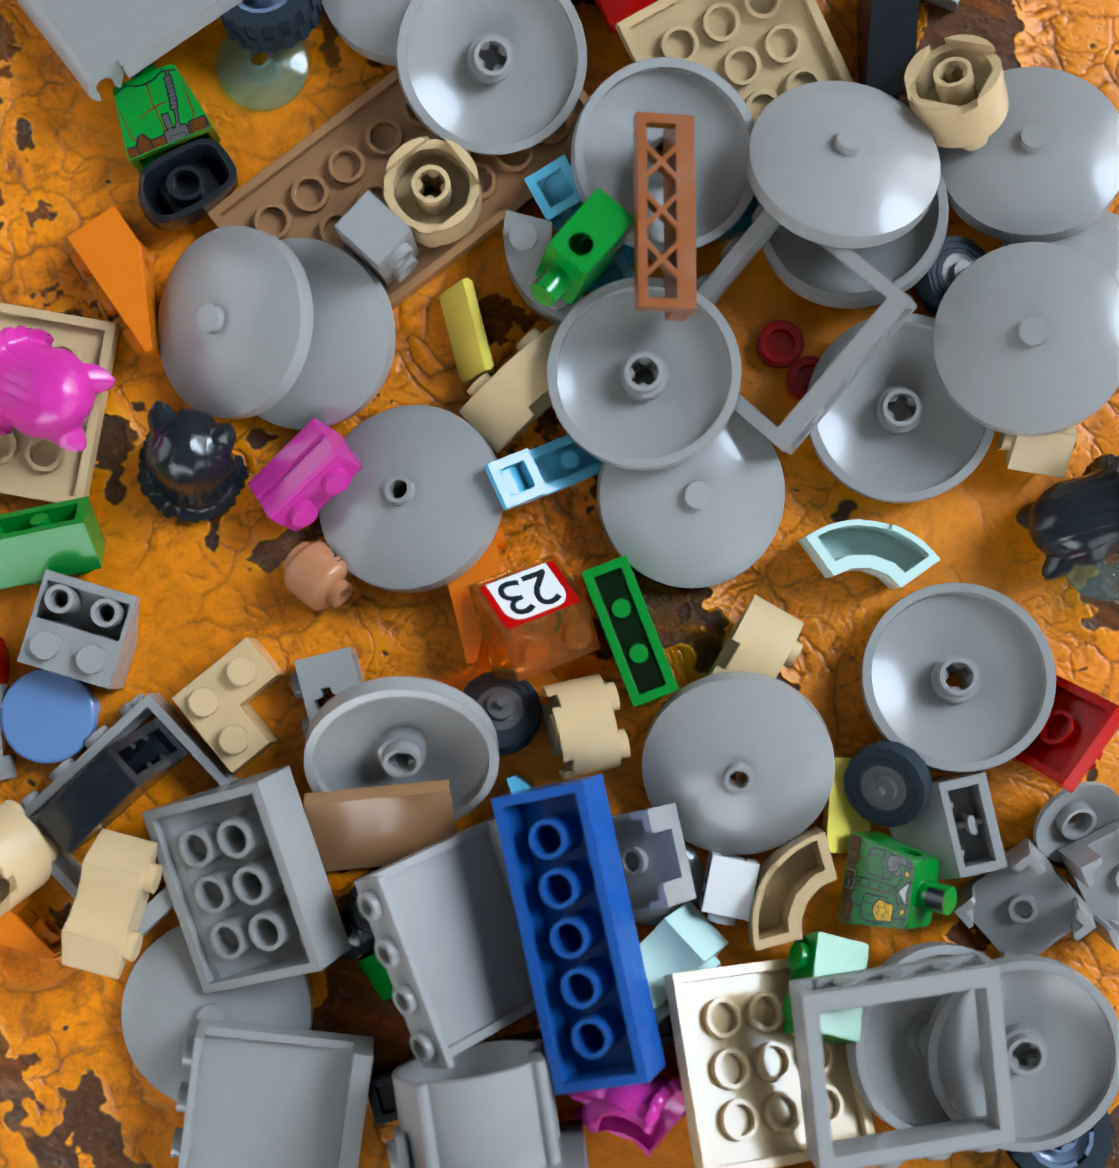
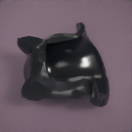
(190, 465)
(1076, 519)

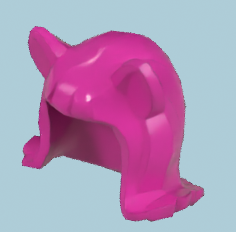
(46, 388)
(633, 1111)

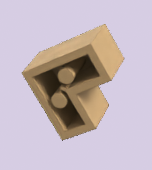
(221, 700)

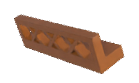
(676, 214)

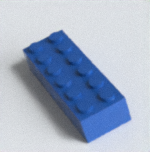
(579, 935)

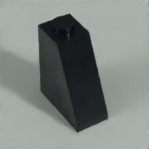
(886, 43)
(111, 784)

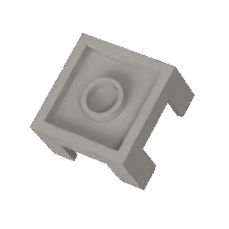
(654, 857)
(1095, 876)
(1024, 905)

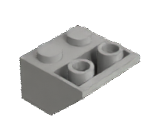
(82, 631)
(957, 827)

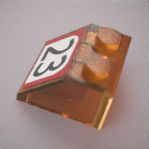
(532, 619)

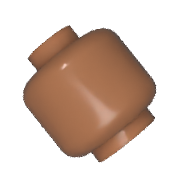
(317, 575)

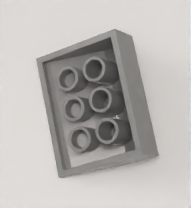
(247, 882)

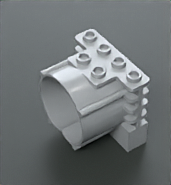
(484, 1112)

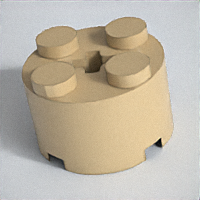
(958, 91)
(444, 167)
(584, 725)
(24, 856)

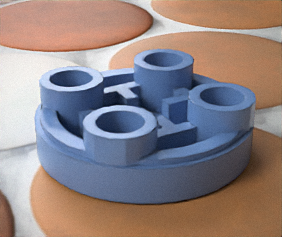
(48, 716)

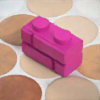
(305, 476)

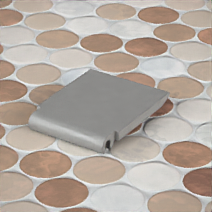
(118, 35)

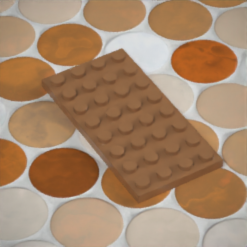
(348, 155)

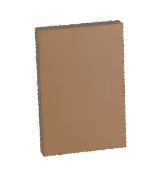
(378, 822)

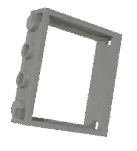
(850, 361)
(135, 715)
(888, 985)

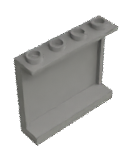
(450, 942)
(272, 1097)

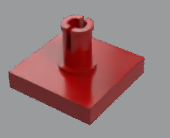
(1072, 736)

